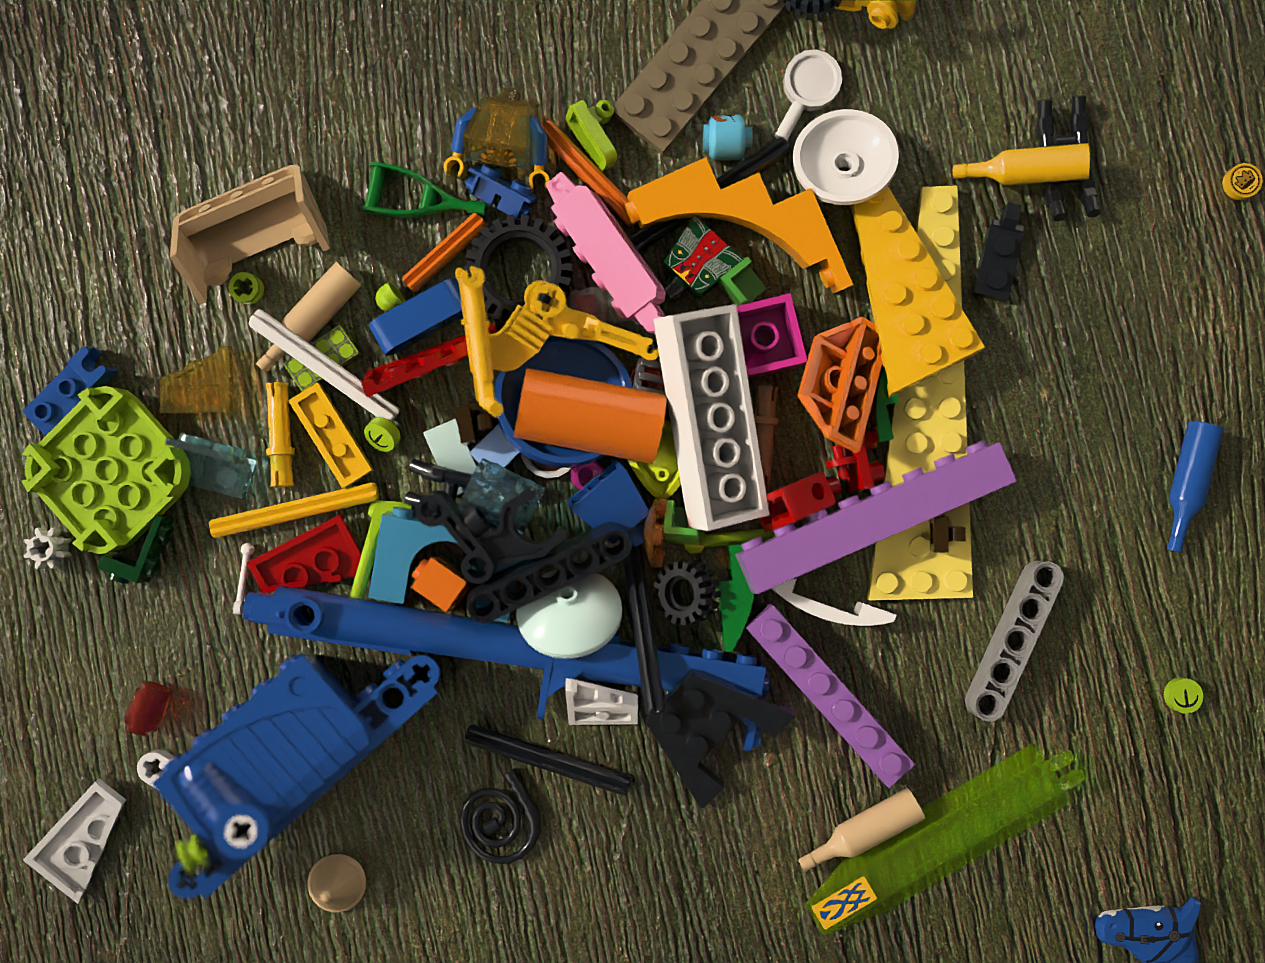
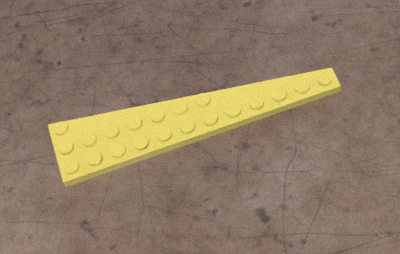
(926, 427)

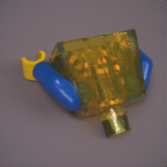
(500, 134)

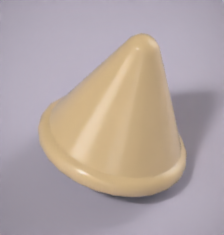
(336, 883)

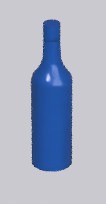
(1192, 477)

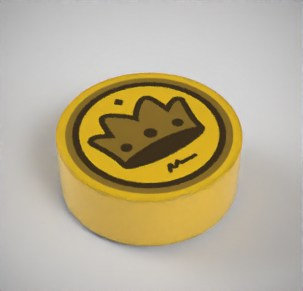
(1242, 181)

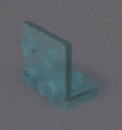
(216, 468)

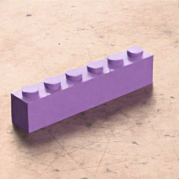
(829, 695)

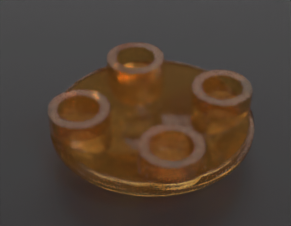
(654, 533)

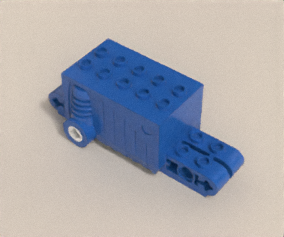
(279, 758)

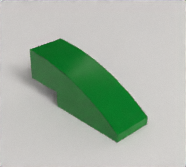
(734, 601)

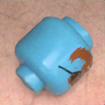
(726, 137)

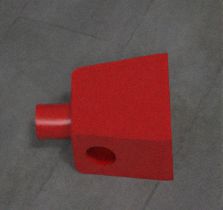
(800, 500)

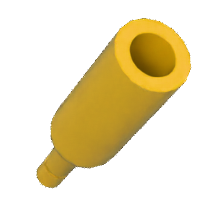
(1032, 165)

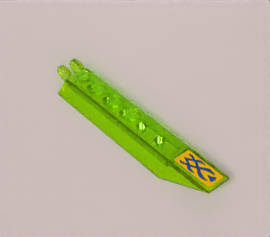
(952, 835)

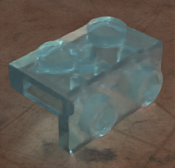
(495, 485)

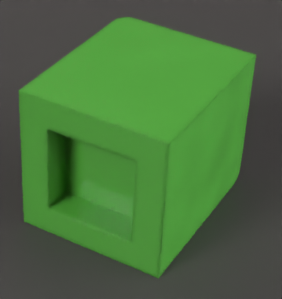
(741, 284)
(676, 527)

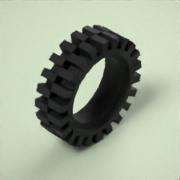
(519, 230)

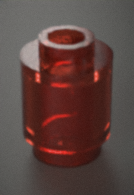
(147, 708)

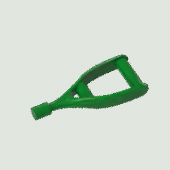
(428, 197)

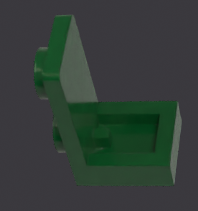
(148, 563)

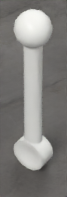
(247, 550)

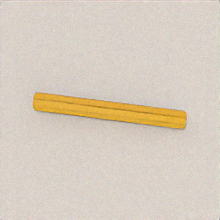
(293, 510)

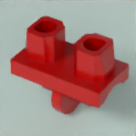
(855, 466)

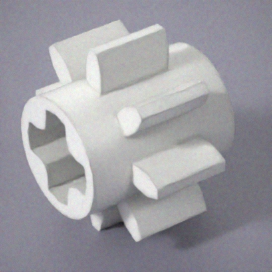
(37, 548)

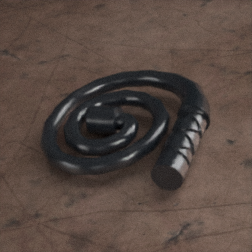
(495, 824)

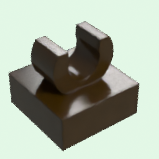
(469, 424)
(941, 534)

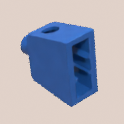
(611, 498)

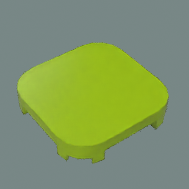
(107, 470)

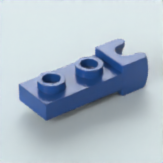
(62, 392)

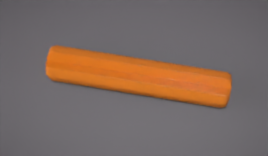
(444, 252)

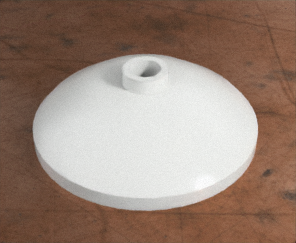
(849, 141)

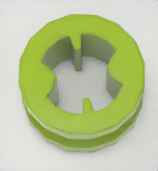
(258, 288)
(193, 854)

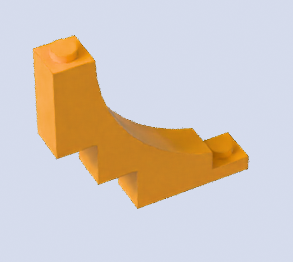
(791, 224)

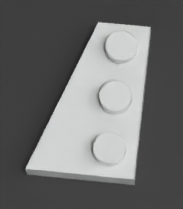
(77, 841)

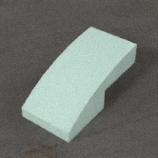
(448, 450)

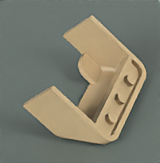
(243, 223)

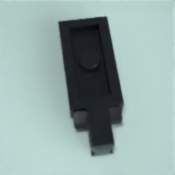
(1000, 255)

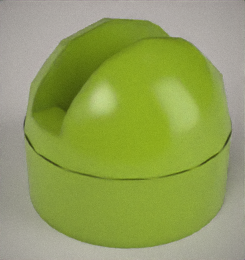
(389, 297)

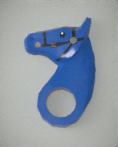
(1153, 932)

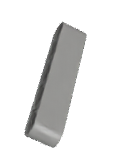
(1028, 630)

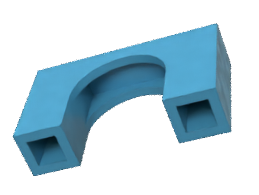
(397, 548)

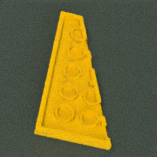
(910, 301)

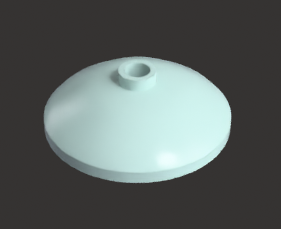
(574, 624)

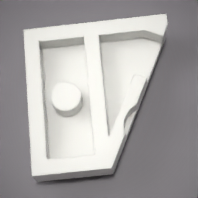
(599, 704)

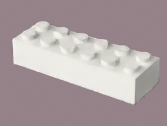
(711, 417)

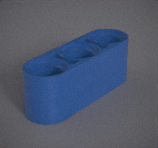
(418, 317)

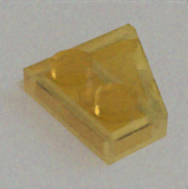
(200, 386)

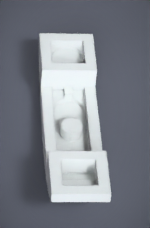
(862, 615)

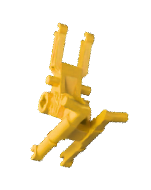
(527, 332)

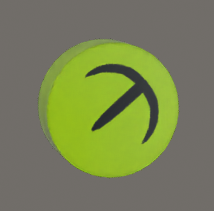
(382, 434)
(1183, 695)

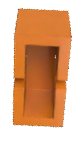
(440, 582)

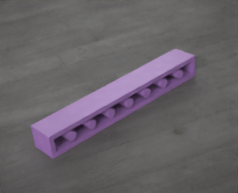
(874, 517)

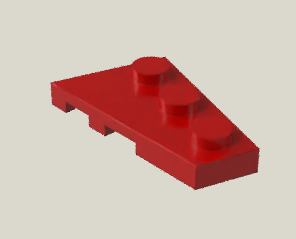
(313, 557)

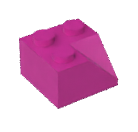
(770, 336)

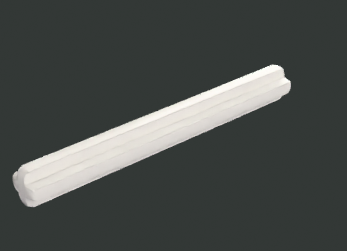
(321, 365)

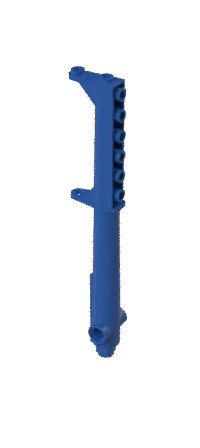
(410, 629)

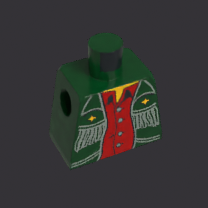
(697, 261)

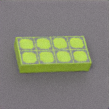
(335, 345)

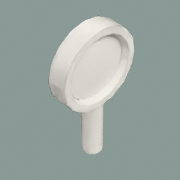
(810, 84)

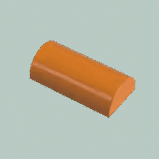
(590, 416)

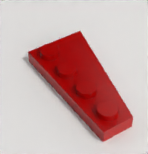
(417, 364)

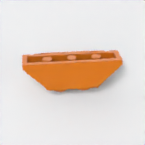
(842, 381)

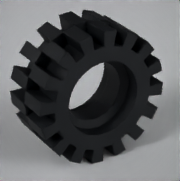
(703, 592)

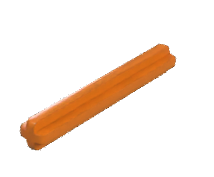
(587, 171)

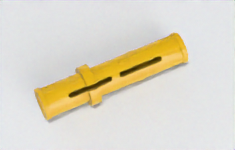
(279, 435)

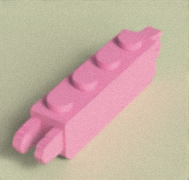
(608, 251)

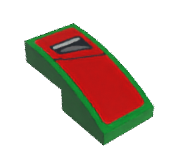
(878, 413)

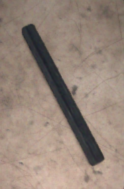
(754, 164)

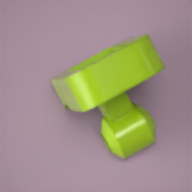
(586, 127)

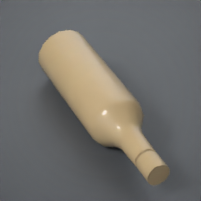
(315, 309)
(868, 829)

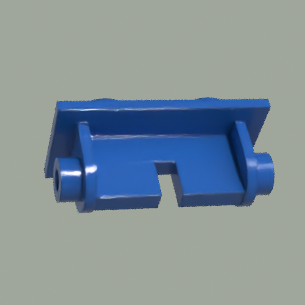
(489, 183)

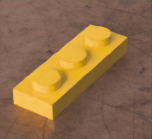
(331, 435)

